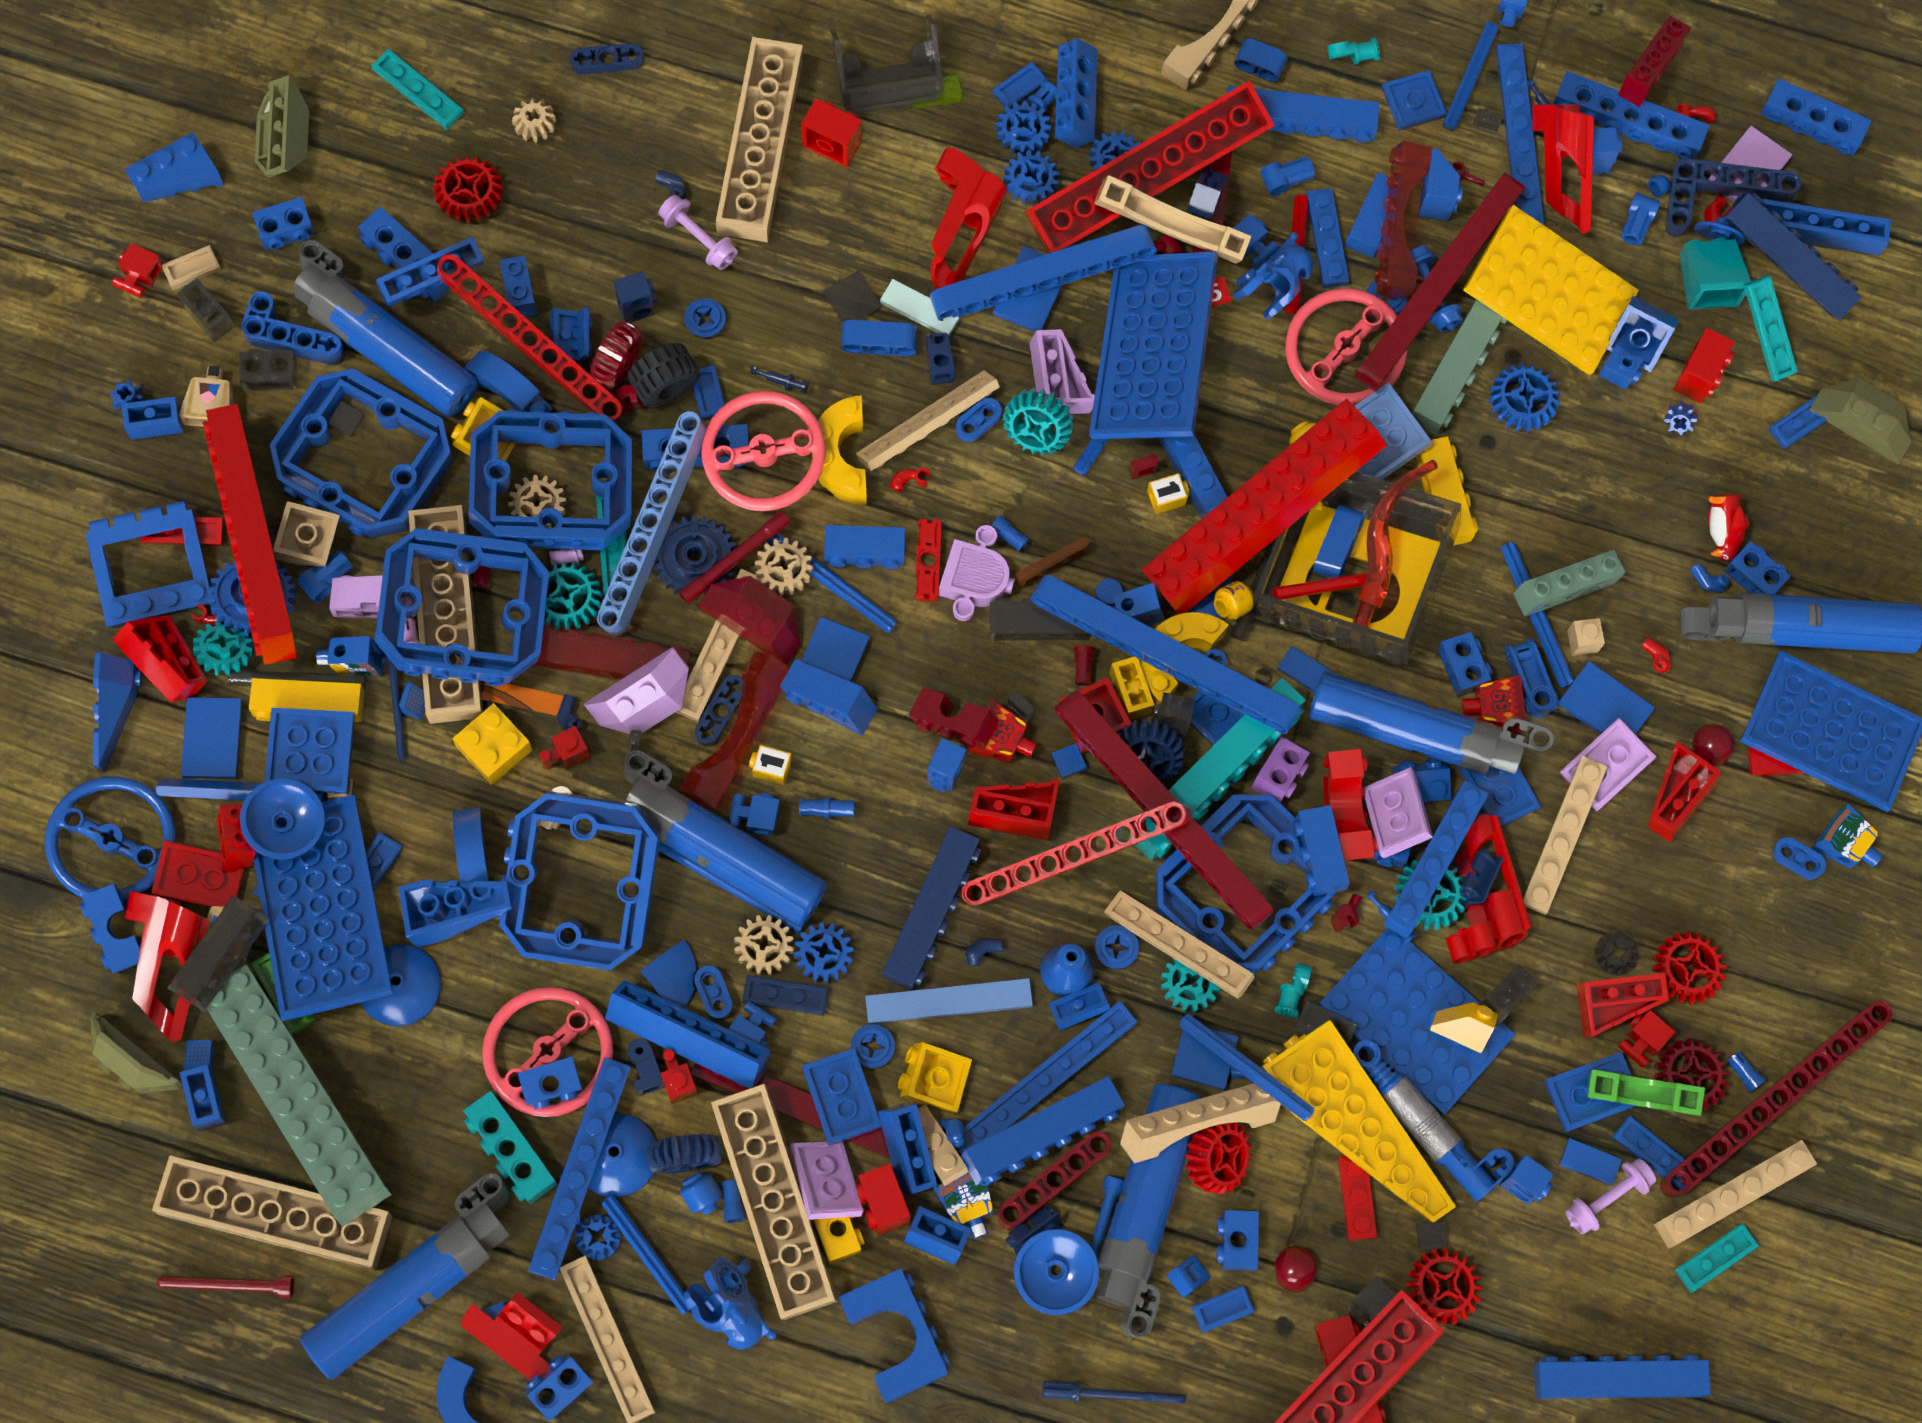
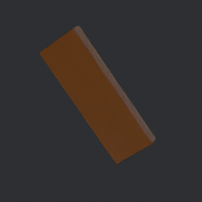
(1051, 562)

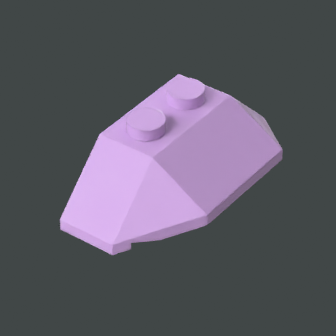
(643, 695)

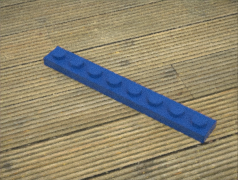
(1519, 127)
(1049, 1075)
(579, 1169)

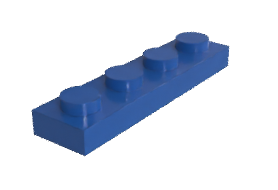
(1327, 238)

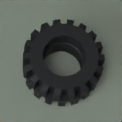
(664, 374)

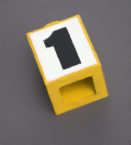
(1168, 493)
(770, 764)

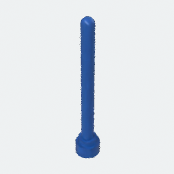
(1112, 1190)

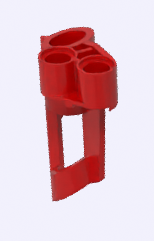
(1567, 135)
(974, 203)
(1503, 916)
(167, 932)

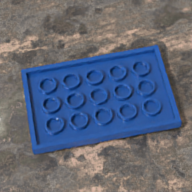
(1833, 731)
(1394, 1000)

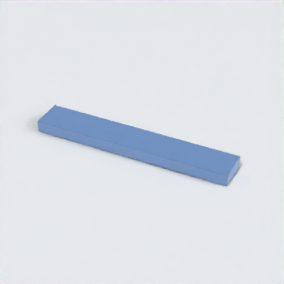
(948, 1001)

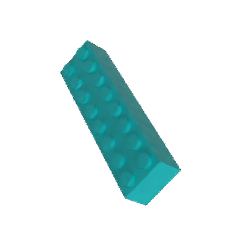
(1219, 767)

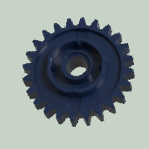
(690, 539)

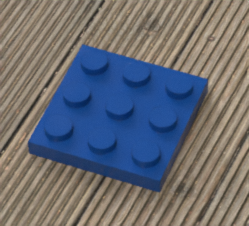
(311, 748)

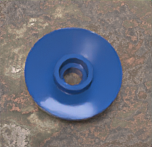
(1719, 229)

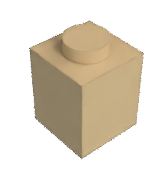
(1585, 637)

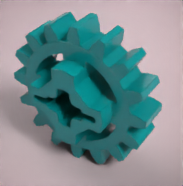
(222, 648)
(1196, 993)

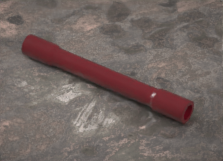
(700, 584)

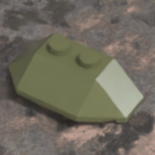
(281, 128)
(1866, 416)
(127, 1060)

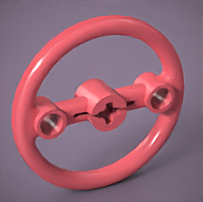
(1316, 385)
(773, 449)
(564, 1035)

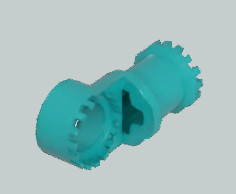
(1357, 52)
(1291, 993)

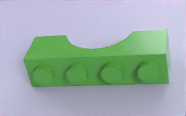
(1645, 1092)

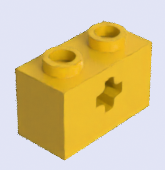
(1131, 688)

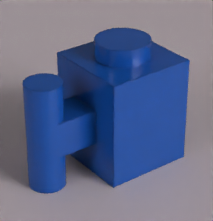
(1258, 231)
(760, 816)
(750, 1029)

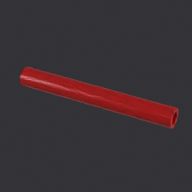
(1319, 586)

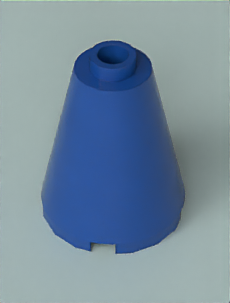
(1067, 969)

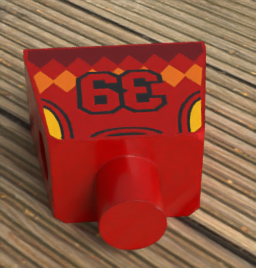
(1497, 702)
(1006, 738)

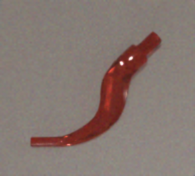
(1379, 547)

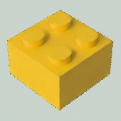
(492, 744)

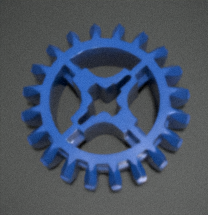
(1543, 393)

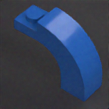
(506, 382)
(470, 845)
(453, 1390)

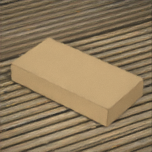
(191, 266)

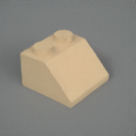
(305, 535)

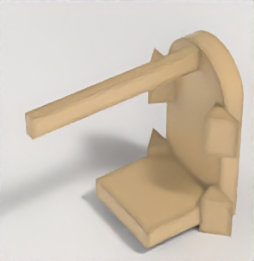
(331, 796)

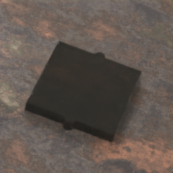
(852, 298)

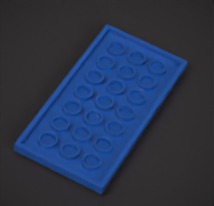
(1154, 347)
(324, 920)

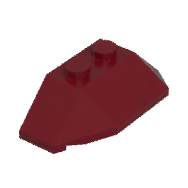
(755, 615)

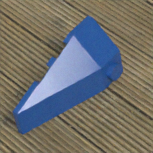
(117, 690)
(444, 909)

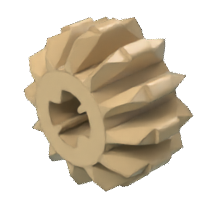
(534, 120)

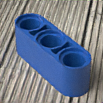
(878, 338)
(1339, 542)

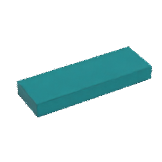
(1716, 1258)

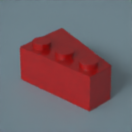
(162, 656)
(1683, 790)
(1015, 809)
(1617, 1000)

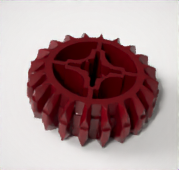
(617, 354)
(1691, 1064)

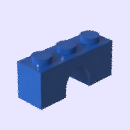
(101, 907)

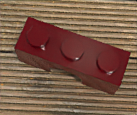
(971, 727)

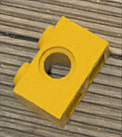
(839, 1247)

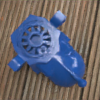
(1286, 263)
(730, 1306)

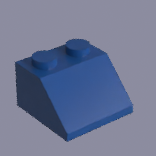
(1439, 189)
(1643, 332)

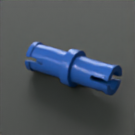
(827, 807)

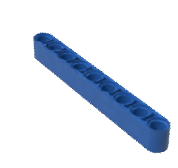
(1043, 272)

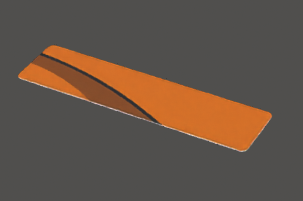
(523, 698)

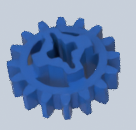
(1021, 118)
(1117, 146)
(1028, 187)
(833, 957)

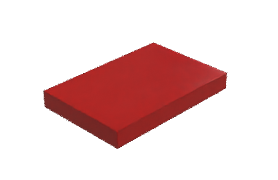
(195, 876)

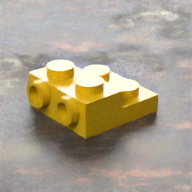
(477, 414)
(934, 1077)

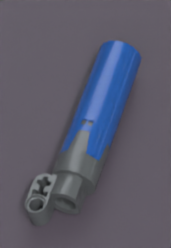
(379, 334)

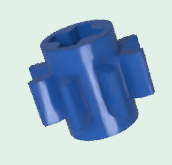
(123, 391)
(1681, 417)

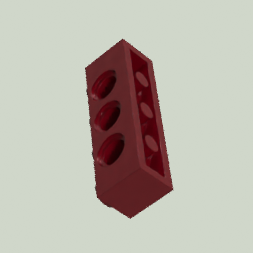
(1654, 61)

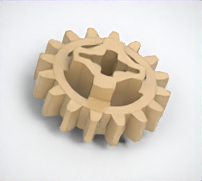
(527, 503)
(792, 562)
(774, 946)

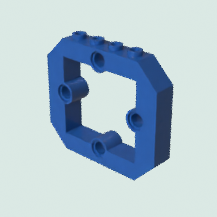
(316, 409)
(571, 429)
(434, 660)
(603, 815)
(1277, 825)

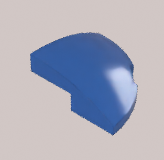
(673, 974)

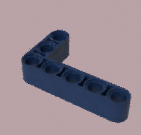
(1722, 185)

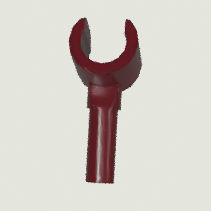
(1465, 175)

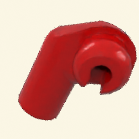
(1714, 209)
(1659, 653)

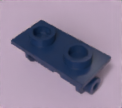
(1477, 887)
(1041, 1221)

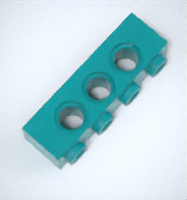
(490, 1109)

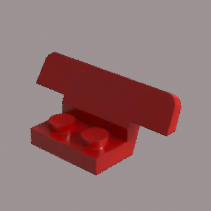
(515, 1334)

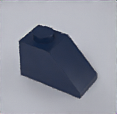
(1207, 194)

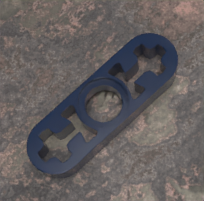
(597, 51)
(704, 724)

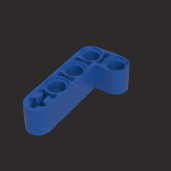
(294, 333)

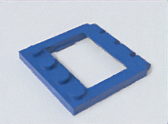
(157, 600)

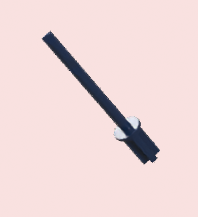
(396, 709)
(1072, 1391)

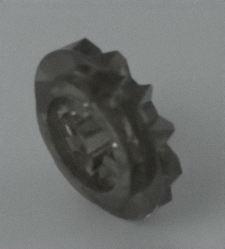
(1612, 964)

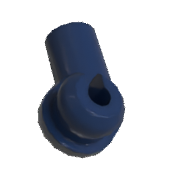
(674, 183)
(980, 947)

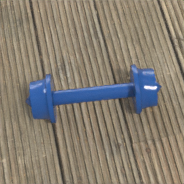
(1447, 316)

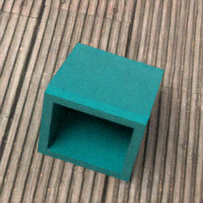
(1713, 274)

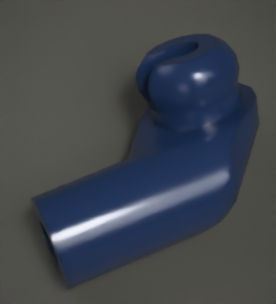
(565, 715)

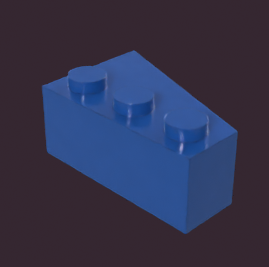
(174, 170)
(829, 696)

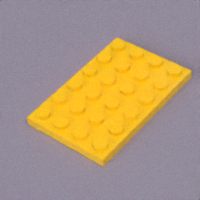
(1550, 289)

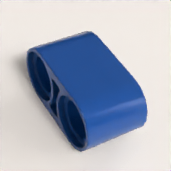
(1260, 60)

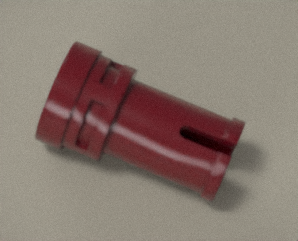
(1083, 657)

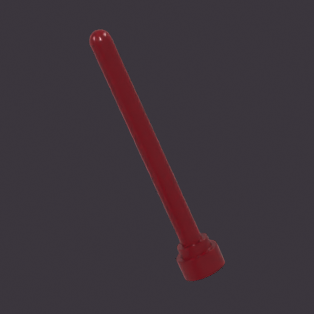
(280, 1286)

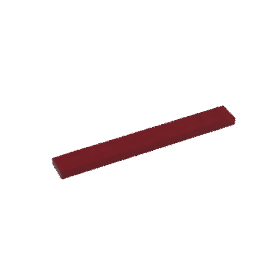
(793, 1104)

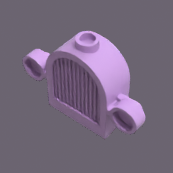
(975, 574)

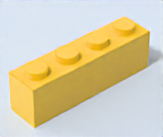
(1447, 484)
(304, 695)

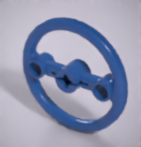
(65, 810)

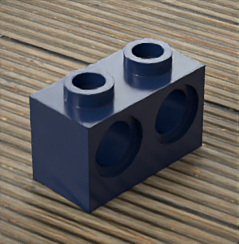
(635, 297)

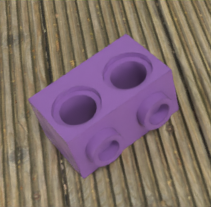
(1280, 770)

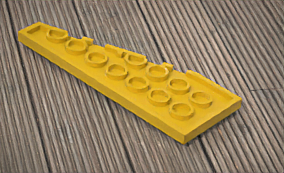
(1357, 1118)

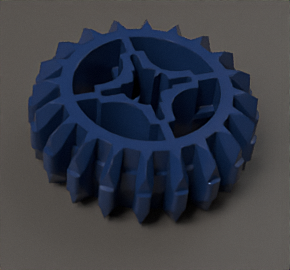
(1162, 744)
(684, 1153)

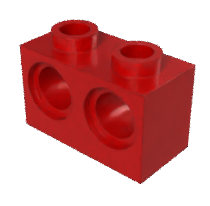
(233, 845)

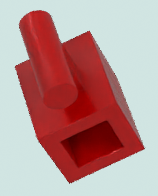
(138, 266)
(567, 747)
(1648, 1034)
(677, 1079)

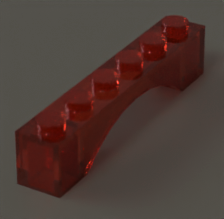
(1397, 269)
(761, 686)

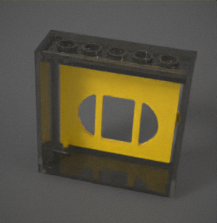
(1421, 541)

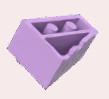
(1057, 371)
(358, 597)

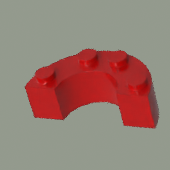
(1345, 794)

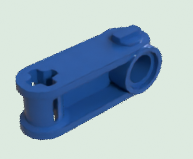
(1526, 662)

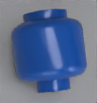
(701, 1193)

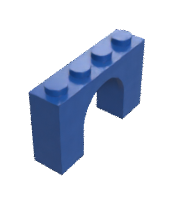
(894, 1295)

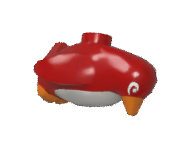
(1727, 525)

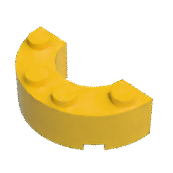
(836, 475)
(1193, 631)

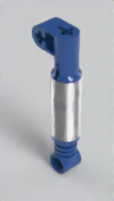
(1430, 1131)

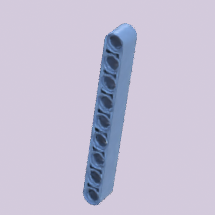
(655, 535)

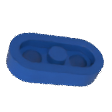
(977, 420)
(1799, 856)
(714, 993)

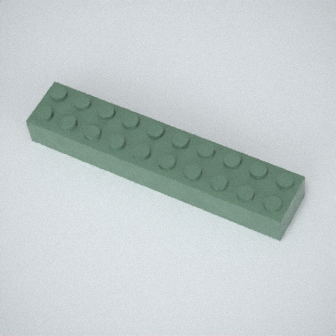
(296, 1097)

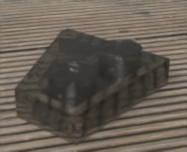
(1316, 1015)

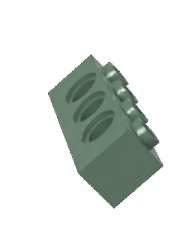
(1569, 583)

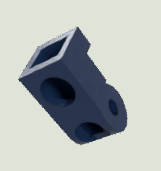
(939, 358)
(642, 1057)

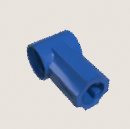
(1280, 177)
(1640, 215)
(318, 581)

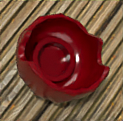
(1713, 744)
(1295, 1269)

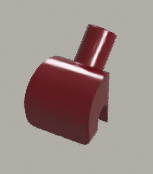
(1168, 245)
(627, 396)
(1347, 914)

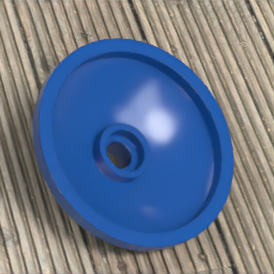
(285, 801)
(416, 992)
(629, 1169)
(1056, 1292)

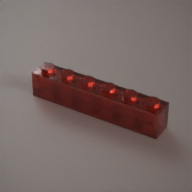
(597, 654)

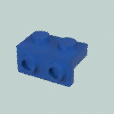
(571, 333)
(1432, 778)

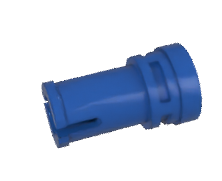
(1009, 533)
(1746, 1072)
(733, 1208)

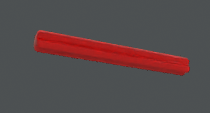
(1298, 226)

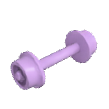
(675, 211)
(1638, 1176)

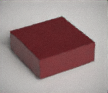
(1143, 466)

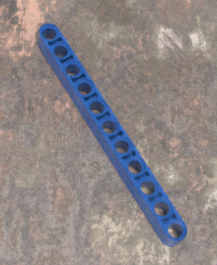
(1165, 654)

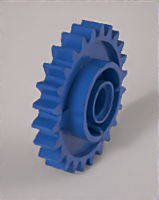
(228, 600)

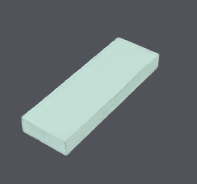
(916, 307)

